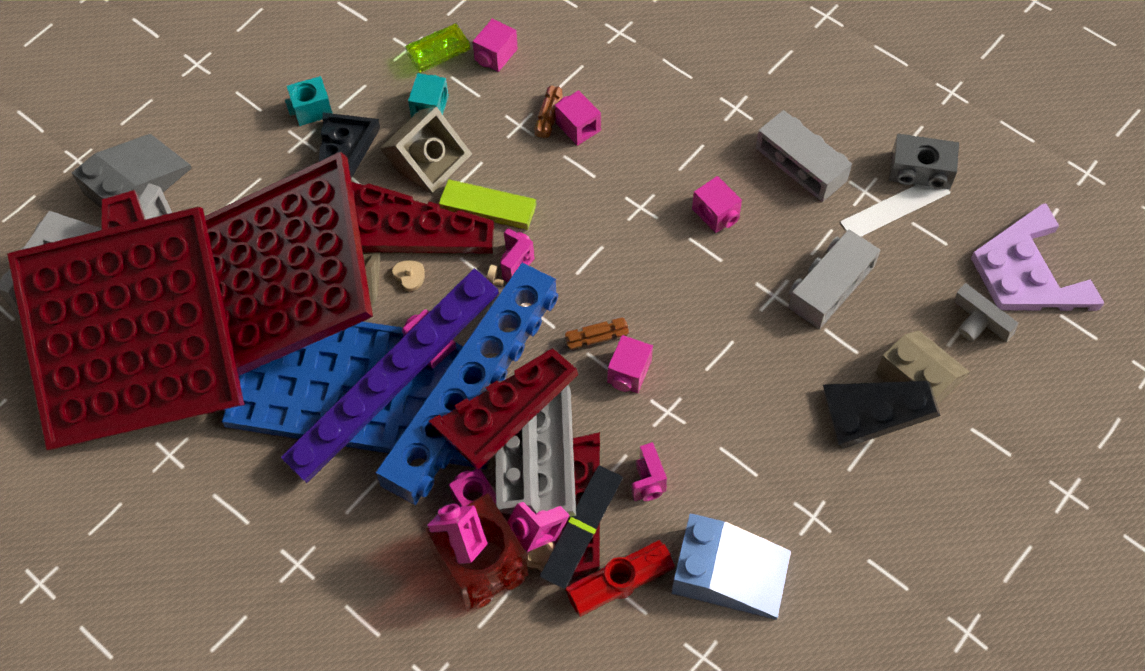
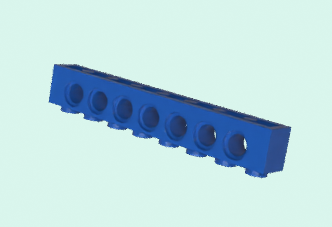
(525, 286)

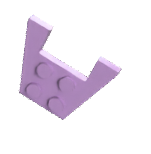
(1019, 274)

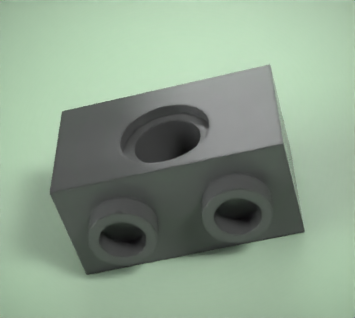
(924, 161)

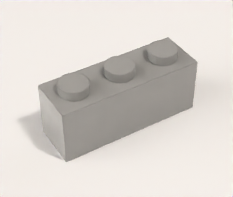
(803, 155)
(833, 278)

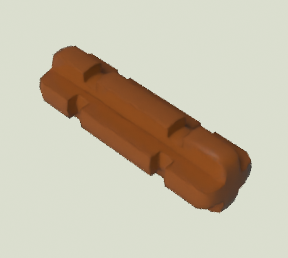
(547, 112)
(596, 333)

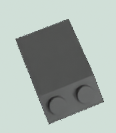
(129, 168)

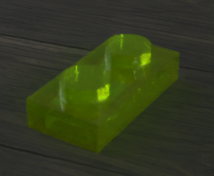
(437, 47)

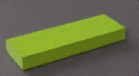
(488, 203)

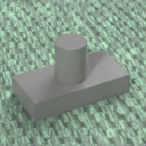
(983, 315)

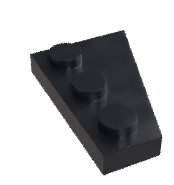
(347, 135)
(877, 409)

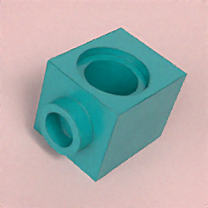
(428, 92)
(308, 100)

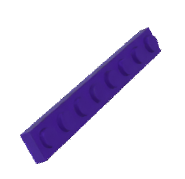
(390, 375)

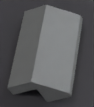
(539, 462)

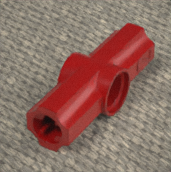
(600, 589)

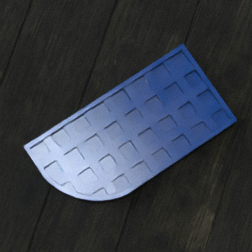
(304, 385)

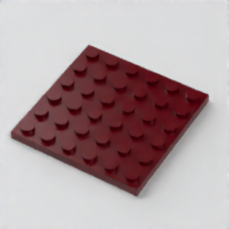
(290, 263)
(125, 328)

